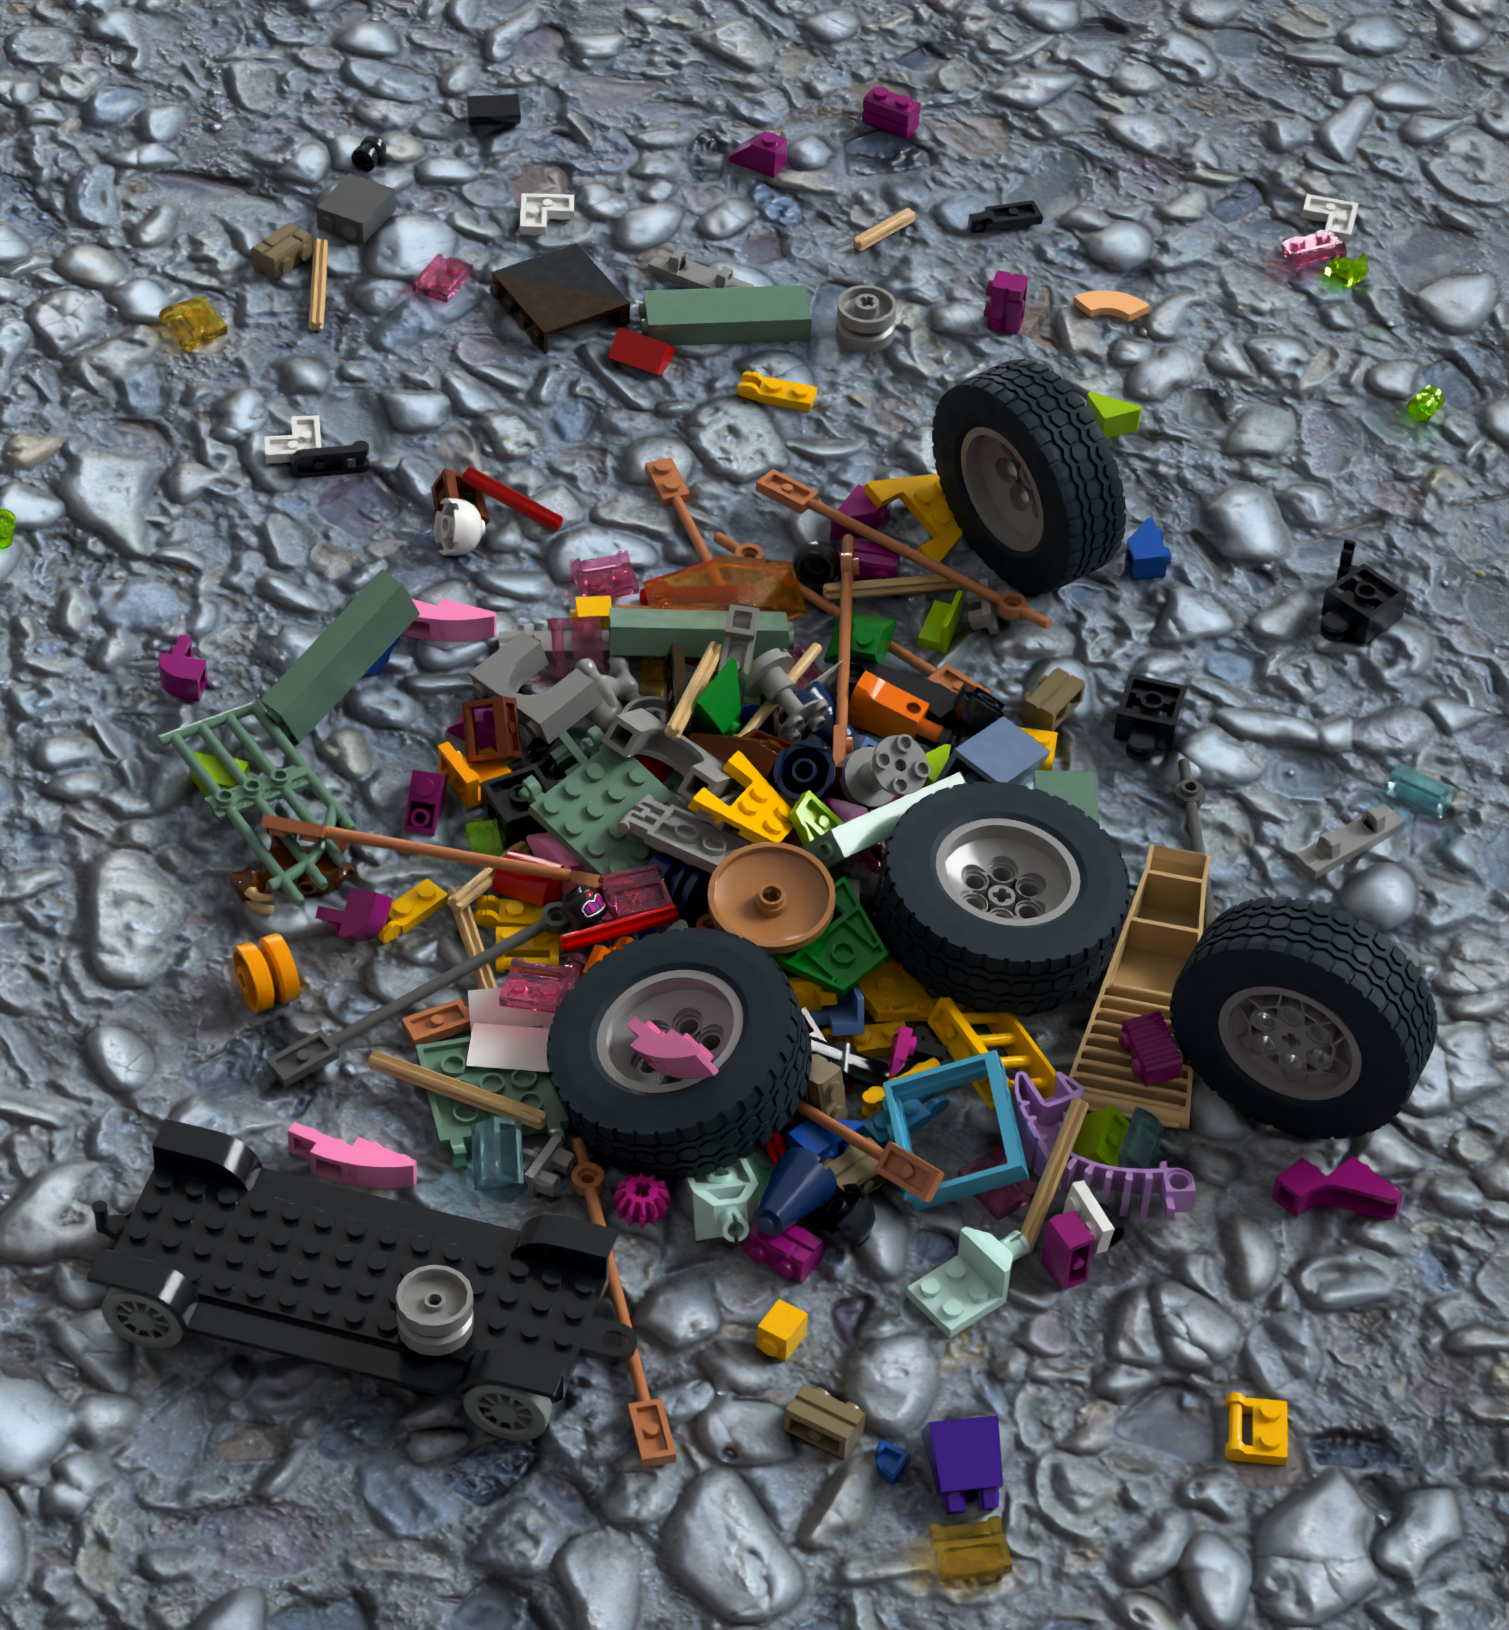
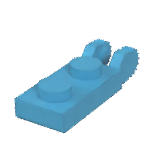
(916, 1116)

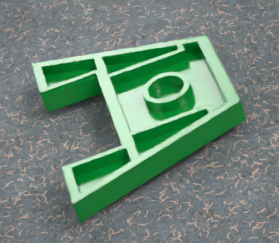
(844, 952)

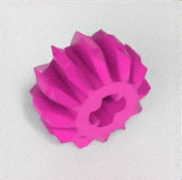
(641, 1199)

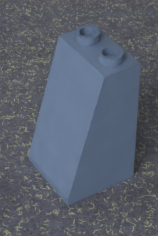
(998, 755)

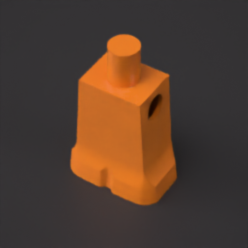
(889, 710)

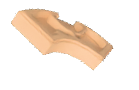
(1111, 303)

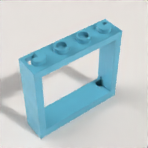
(943, 1078)

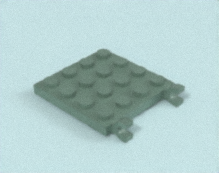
(592, 801)
(454, 1118)

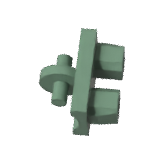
(570, 752)

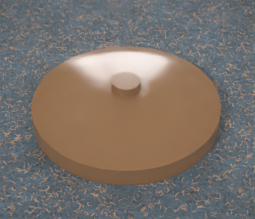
(772, 896)

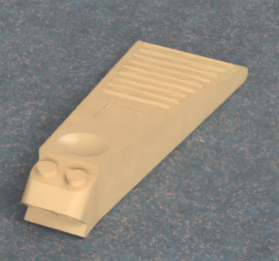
(1148, 958)

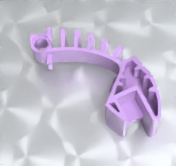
(1039, 1126)

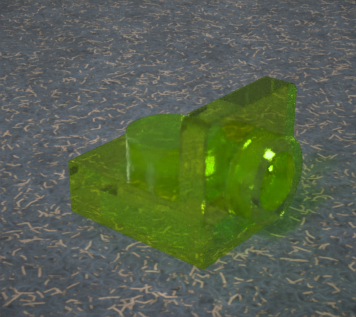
(1348, 271)
(483, 836)

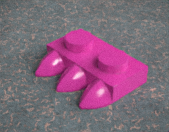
(902, 1047)

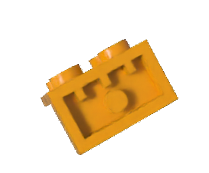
(466, 777)

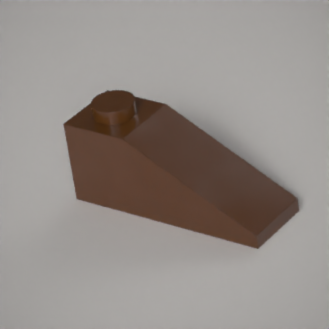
(759, 752)

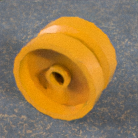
(266, 972)

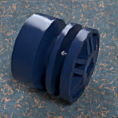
(685, 885)

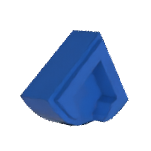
(891, 1461)

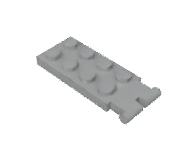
(680, 833)

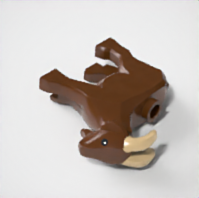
(253, 887)

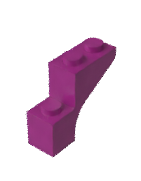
(1348, 1187)

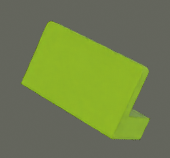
(941, 624)
(1102, 1136)

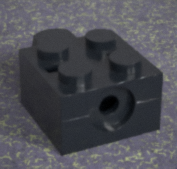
(1361, 605)
(1149, 715)
(503, 803)

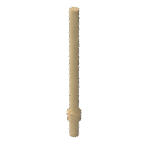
(794, 674)

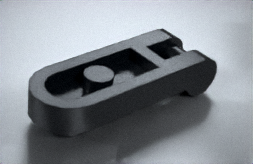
(331, 460)

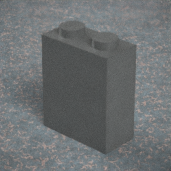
(356, 208)

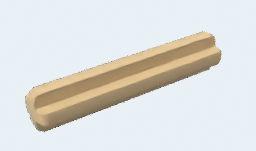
(883, 229)

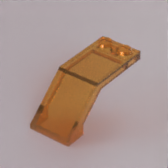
(727, 581)

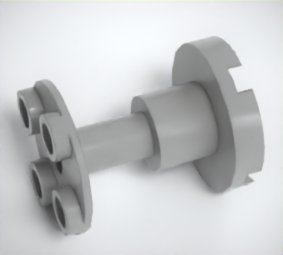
(771, 679)
(879, 773)

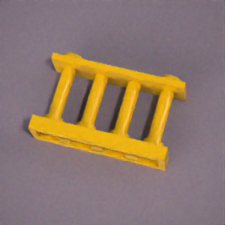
(962, 1042)

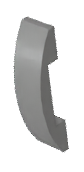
(740, 639)

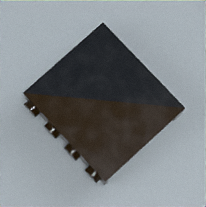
(557, 293)

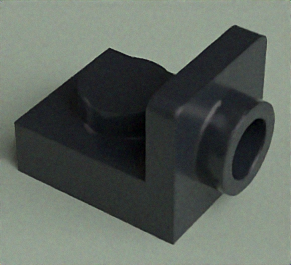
(928, 1045)

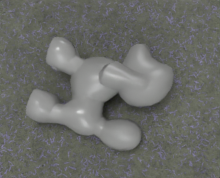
(613, 687)

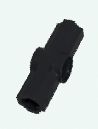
(854, 1066)

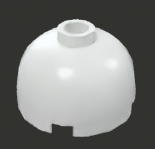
(458, 527)

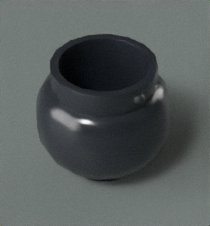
(816, 563)

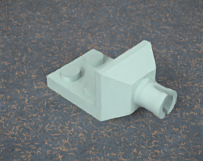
(724, 1202)
(970, 1282)

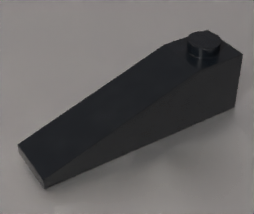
(935, 694)

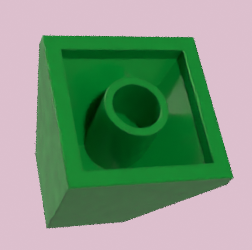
(869, 638)
(719, 705)

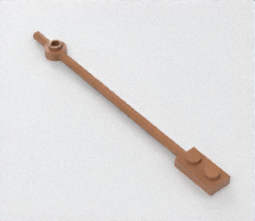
(673, 491)
(801, 498)
(945, 675)
(841, 743)
(311, 832)
(454, 1016)
(893, 1161)
(646, 1415)

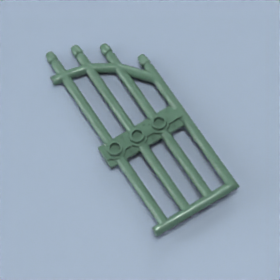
(257, 792)

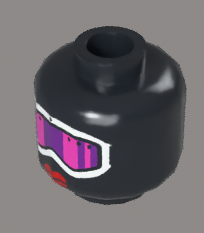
(583, 907)

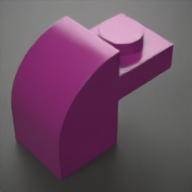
(181, 673)
(362, 918)

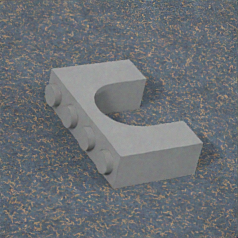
(542, 714)
(644, 734)

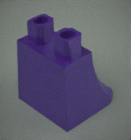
(965, 1461)

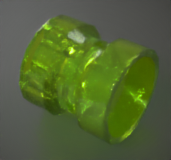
(1426, 403)
(7, 527)

